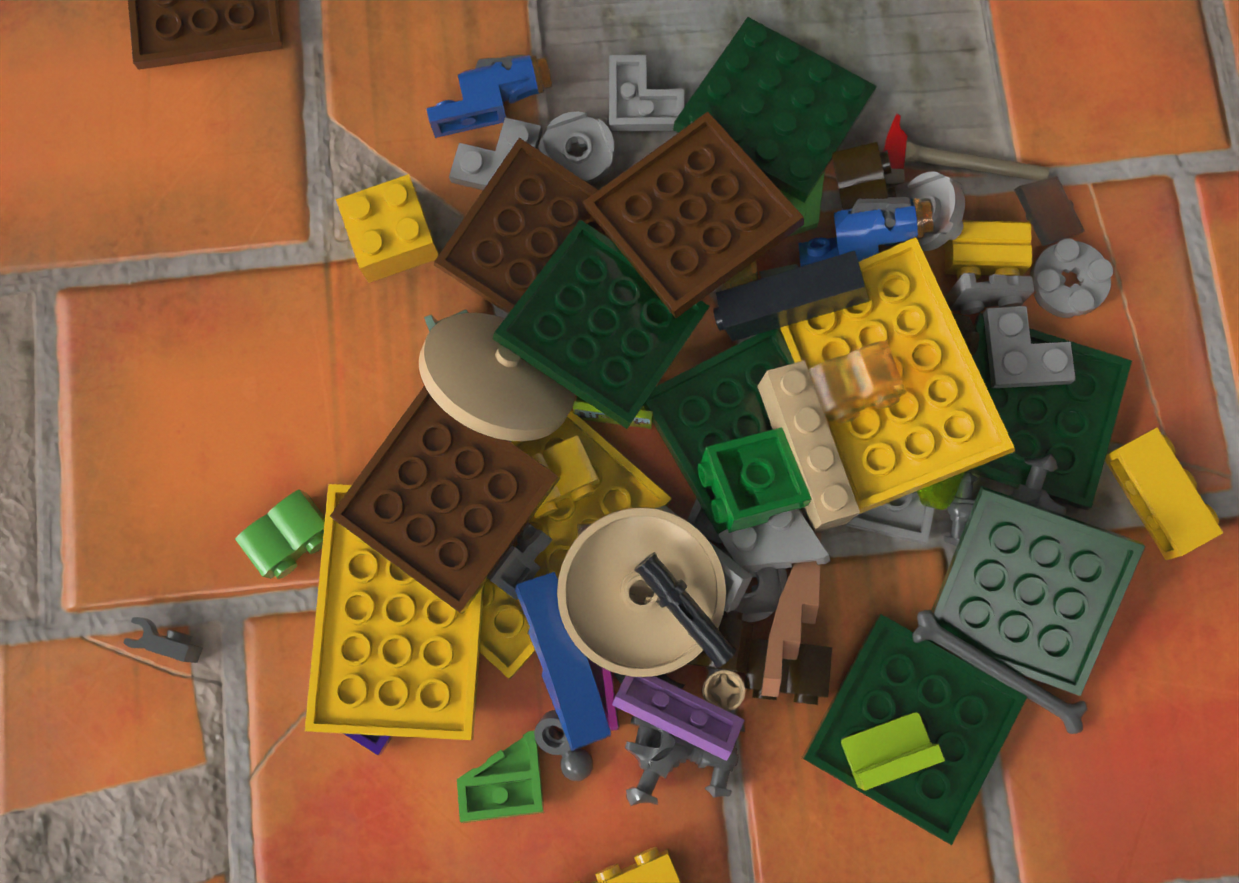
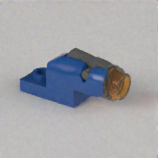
(486, 90)
(869, 225)

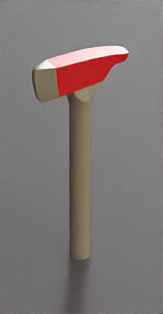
(903, 151)

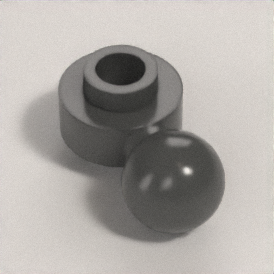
(575, 764)

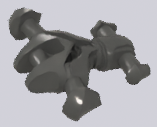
(1030, 492)
(661, 752)

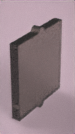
(1049, 210)

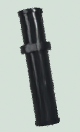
(673, 595)

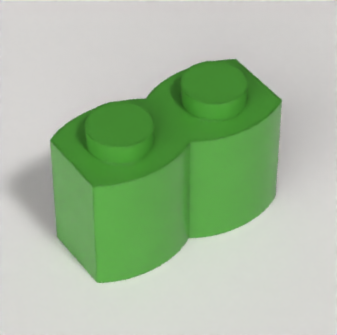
(283, 535)

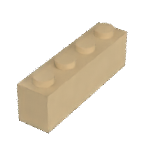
(795, 407)

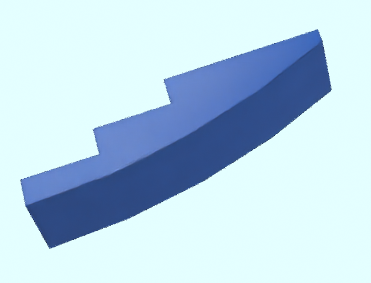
(563, 664)

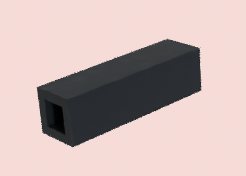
(791, 297)

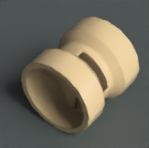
(724, 685)

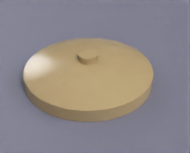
(489, 384)
(613, 609)

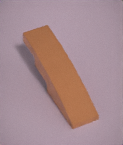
(795, 606)

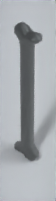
(931, 630)

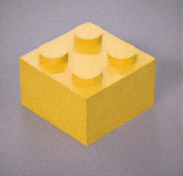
(387, 228)

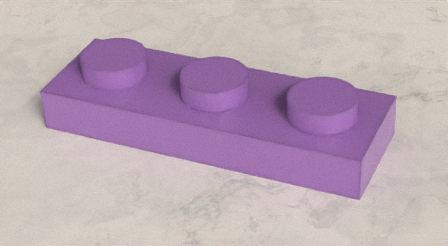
(680, 714)

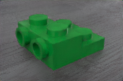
(752, 479)

